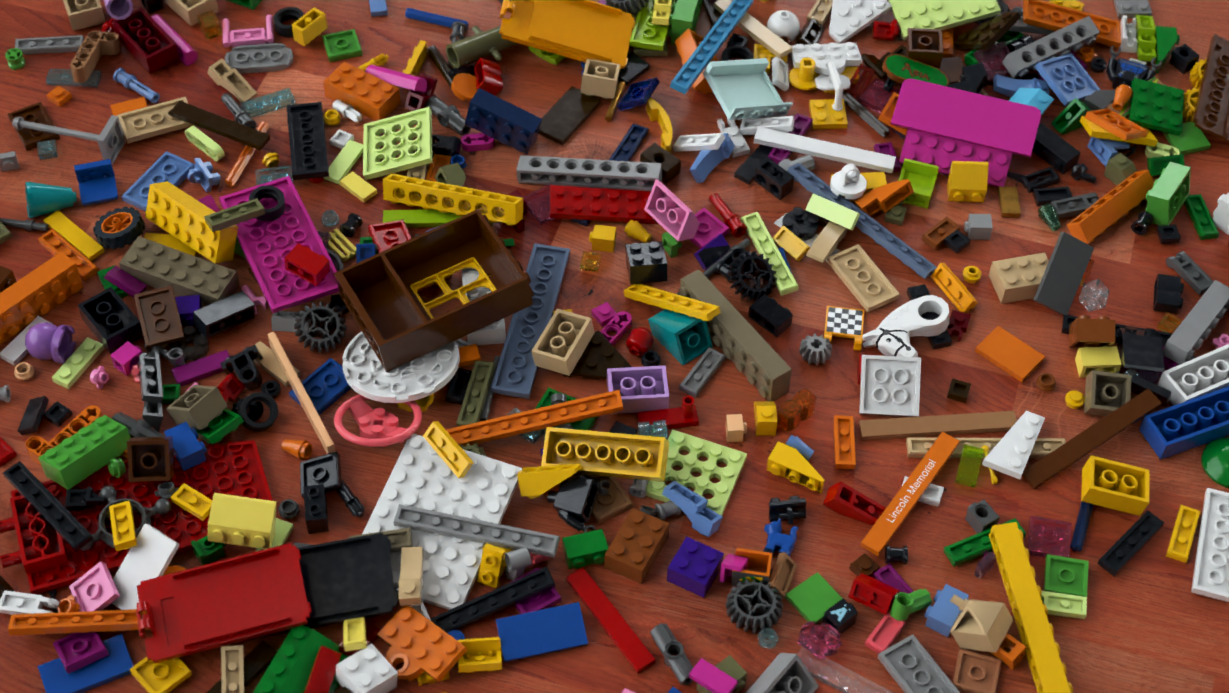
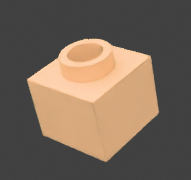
(735, 428)

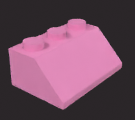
(671, 213)

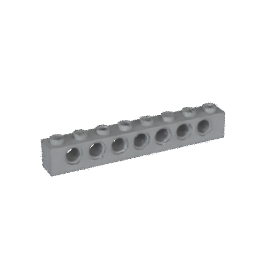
(588, 172)

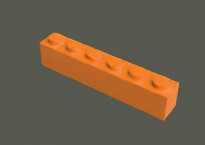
(1111, 207)

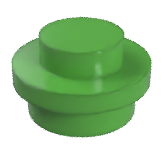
(116, 467)

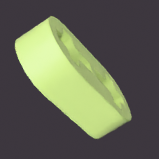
(1160, 150)

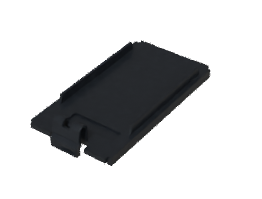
(347, 580)

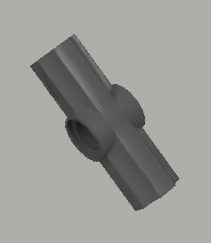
(448, 115)
(136, 428)
(668, 644)

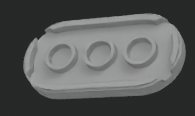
(259, 58)

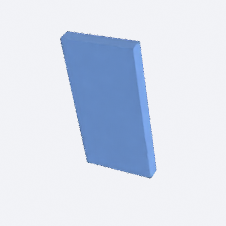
(166, 168)

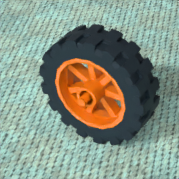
(119, 227)

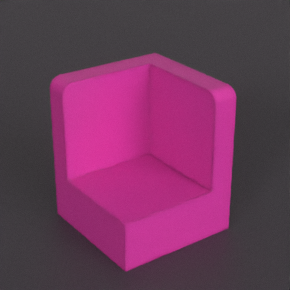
(731, 563)

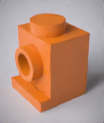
(1016, 650)

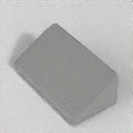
(285, 321)

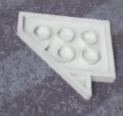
(852, 16)

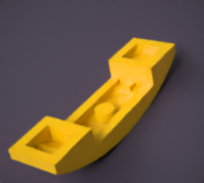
(656, 112)

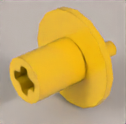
(804, 76)

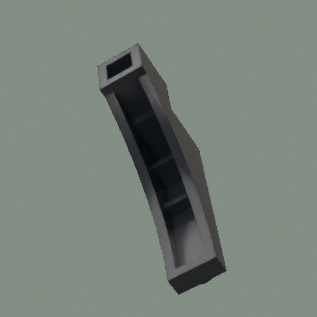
(972, 79)

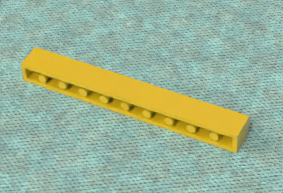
(1028, 609)

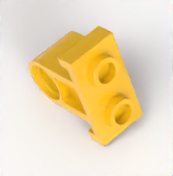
(492, 565)

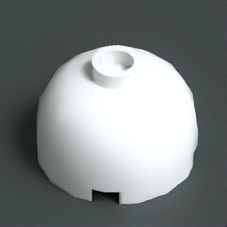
(784, 24)

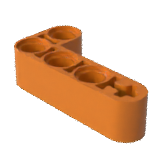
(38, 446)

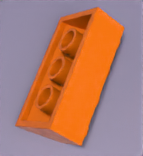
(686, 45)

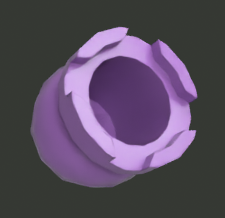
(50, 342)

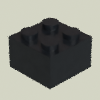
(646, 262)

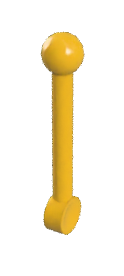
(993, 478)

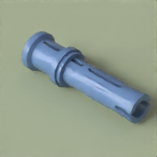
(131, 82)

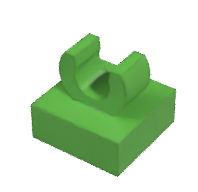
(670, 244)

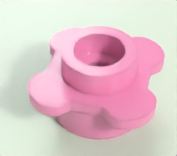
(1221, 341)
(99, 377)

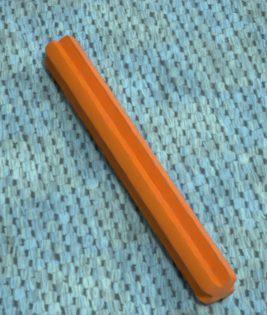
(244, 158)

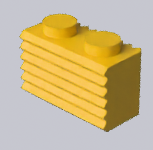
(309, 26)

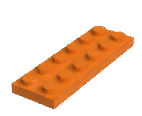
(1056, 17)

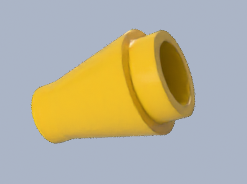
(637, 231)

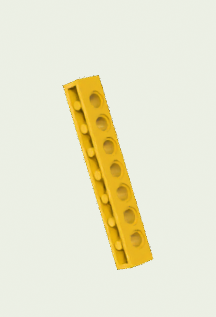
(395, 185)

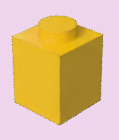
(603, 238)

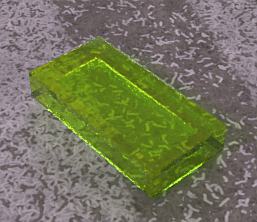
(969, 465)

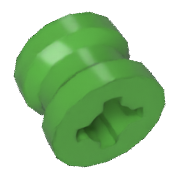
(15, 58)

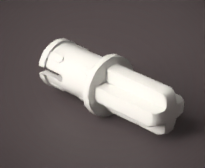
(347, 111)

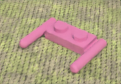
(248, 36)

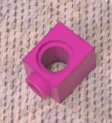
(126, 357)

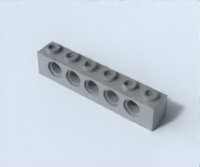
(1062, 41)

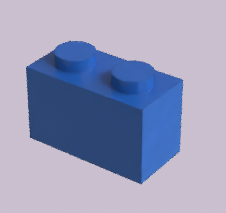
(186, 446)

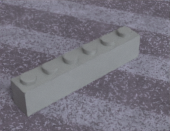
(1198, 324)

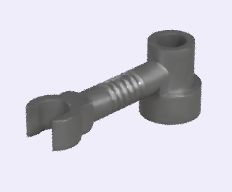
(175, 355)

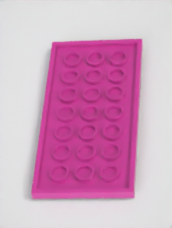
(271, 241)

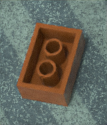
(636, 545)

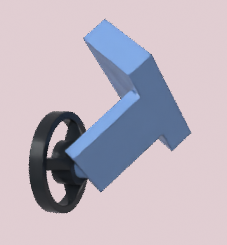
(1106, 149)

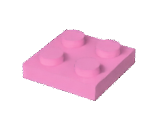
(95, 589)

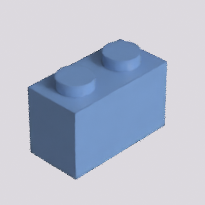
(944, 613)

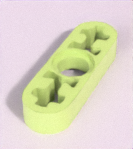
(204, 143)

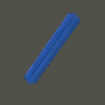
(432, 18)

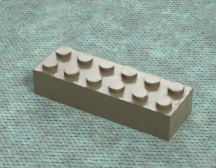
(189, 275)

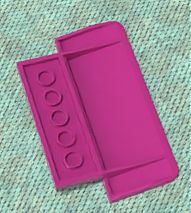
(963, 126)

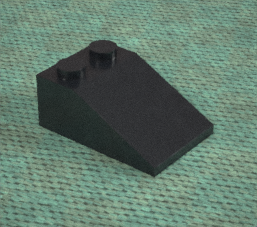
(1140, 349)

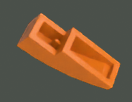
(884, 197)

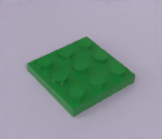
(1156, 106)

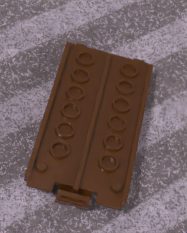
(1213, 98)

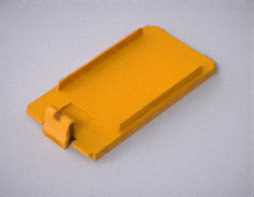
(569, 28)

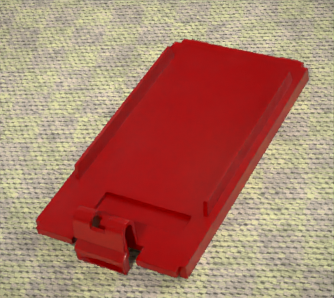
(222, 603)

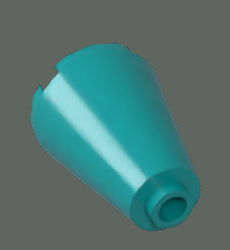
(47, 198)

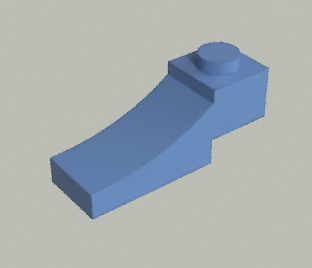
(1009, 86)
(709, 159)
(694, 506)

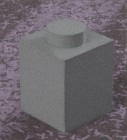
(978, 226)

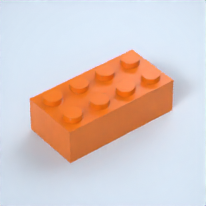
(363, 91)

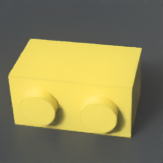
(1098, 359)

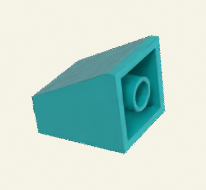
(681, 335)

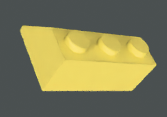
(242, 521)

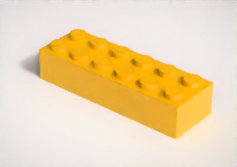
(185, 220)
(607, 453)

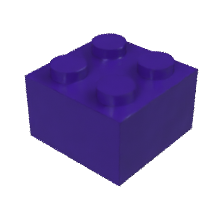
(695, 567)

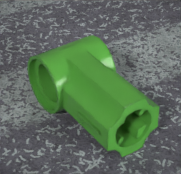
(908, 603)

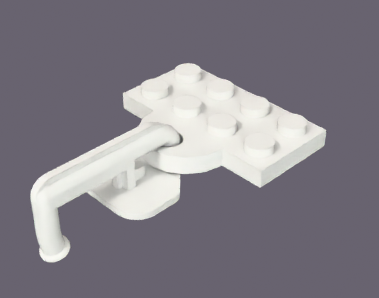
(829, 62)

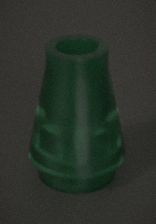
(1049, 216)

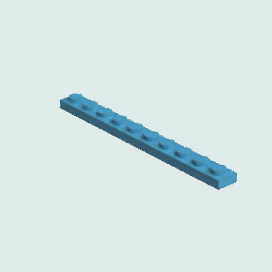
(710, 45)

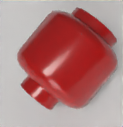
(639, 341)

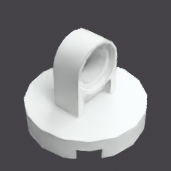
(848, 182)

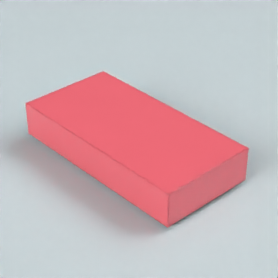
(884, 633)

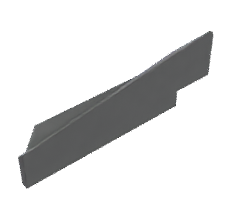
(151, 387)

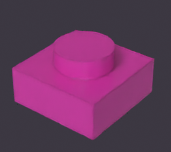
(603, 313)

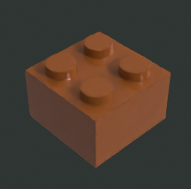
(1091, 332)

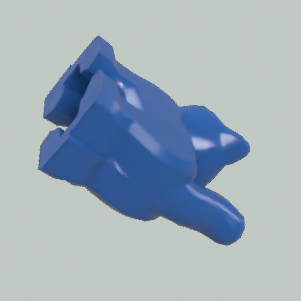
(778, 541)

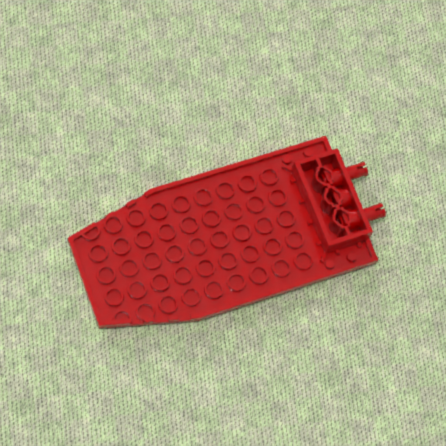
(55, 564)

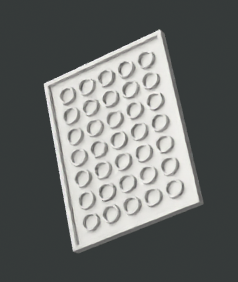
(427, 483)

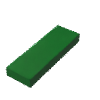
(1201, 217)

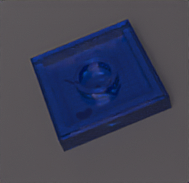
(638, 94)

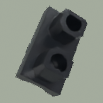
(787, 510)

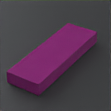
(200, 368)

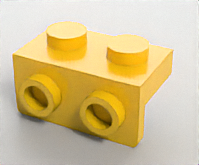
(481, 655)

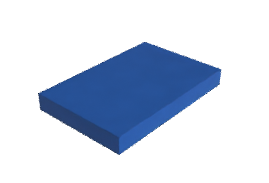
(324, 385)

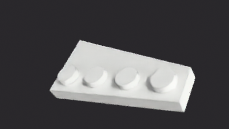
(1016, 446)

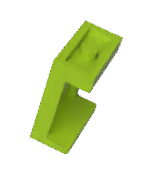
(922, 179)

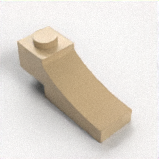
(231, 80)
(411, 576)

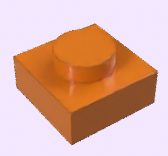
(59, 96)

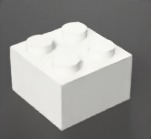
(366, 672)

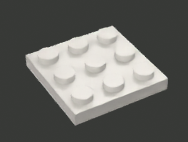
(890, 385)

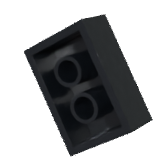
(110, 320)

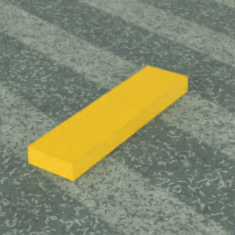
(74, 235)

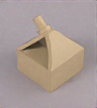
(980, 624)

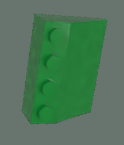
(295, 661)

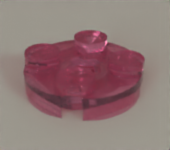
(811, 639)

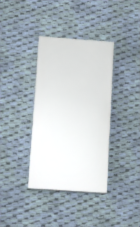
(142, 563)

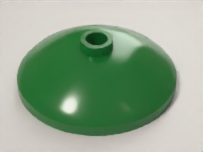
(1216, 461)

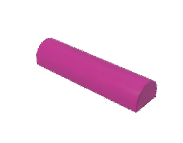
(185, 51)
(398, 78)

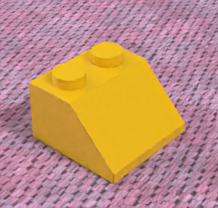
(967, 181)

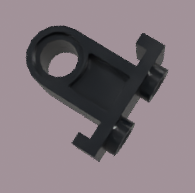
(244, 366)

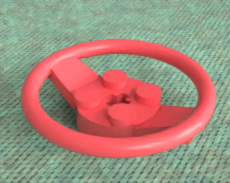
(375, 426)

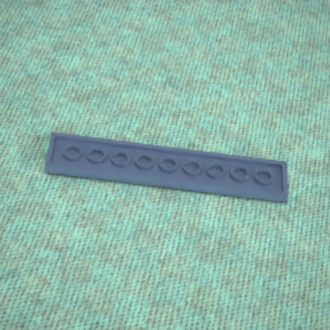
(516, 364)

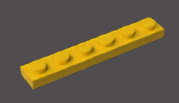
(672, 302)

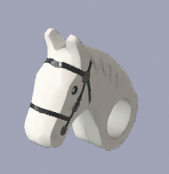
(894, 332)

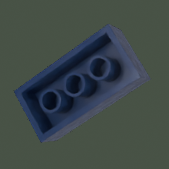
(503, 121)

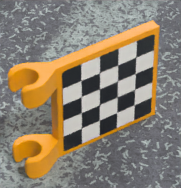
(844, 323)

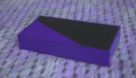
(712, 251)

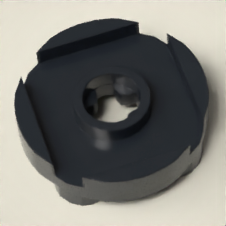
(801, 216)

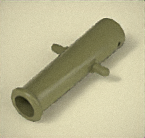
(477, 46)

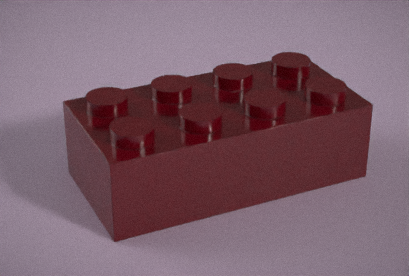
(146, 40)

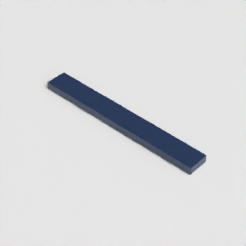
(625, 151)

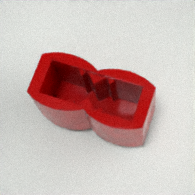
(488, 76)

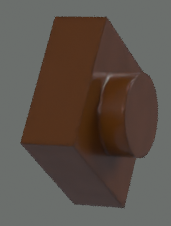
(864, 565)

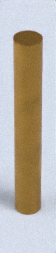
(614, 102)

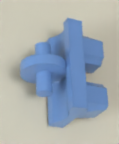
(203, 174)

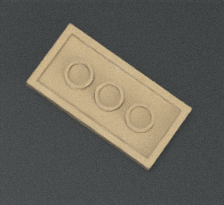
(151, 121)
(863, 278)

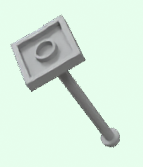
(109, 141)

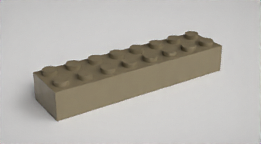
(740, 340)

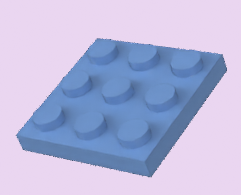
(1067, 78)

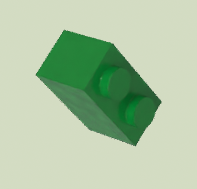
(584, 549)

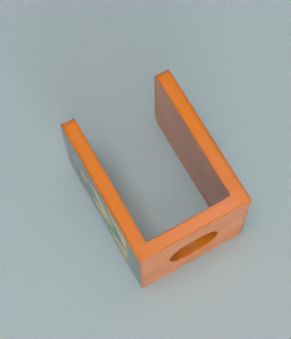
(756, 559)

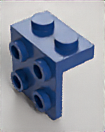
(96, 182)

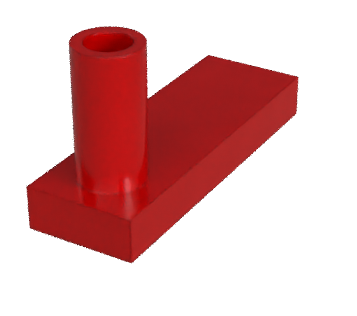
(675, 417)

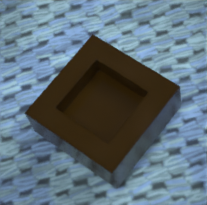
(959, 390)

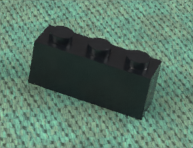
(1055, 150)
(223, 314)

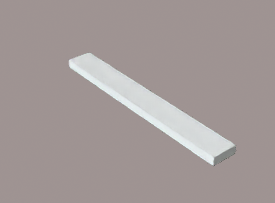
(824, 149)

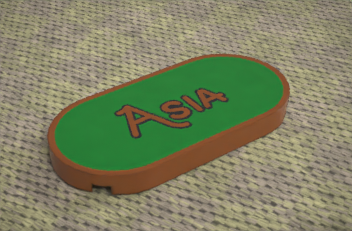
(902, 68)

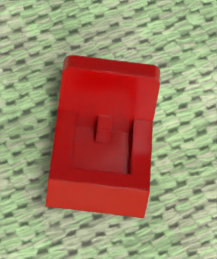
(885, 30)

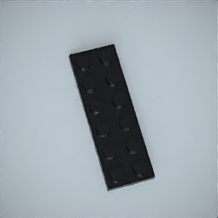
(307, 141)

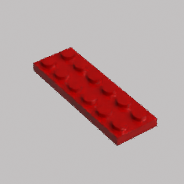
(599, 204)

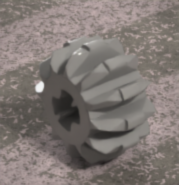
(815, 349)

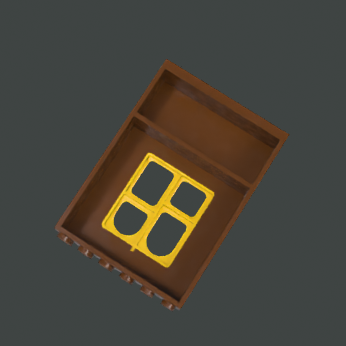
(385, 287)

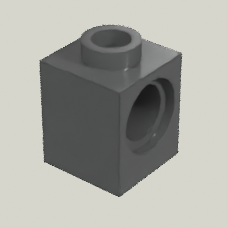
(988, 518)

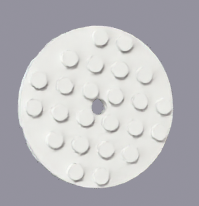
(403, 384)

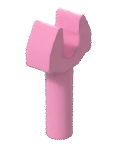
(256, 300)

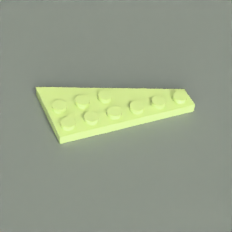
(940, 13)

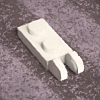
(741, 147)
(25, 603)

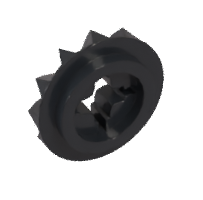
(255, 411)

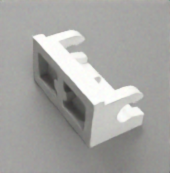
(1128, 35)

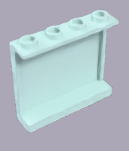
(745, 89)

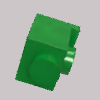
(208, 551)

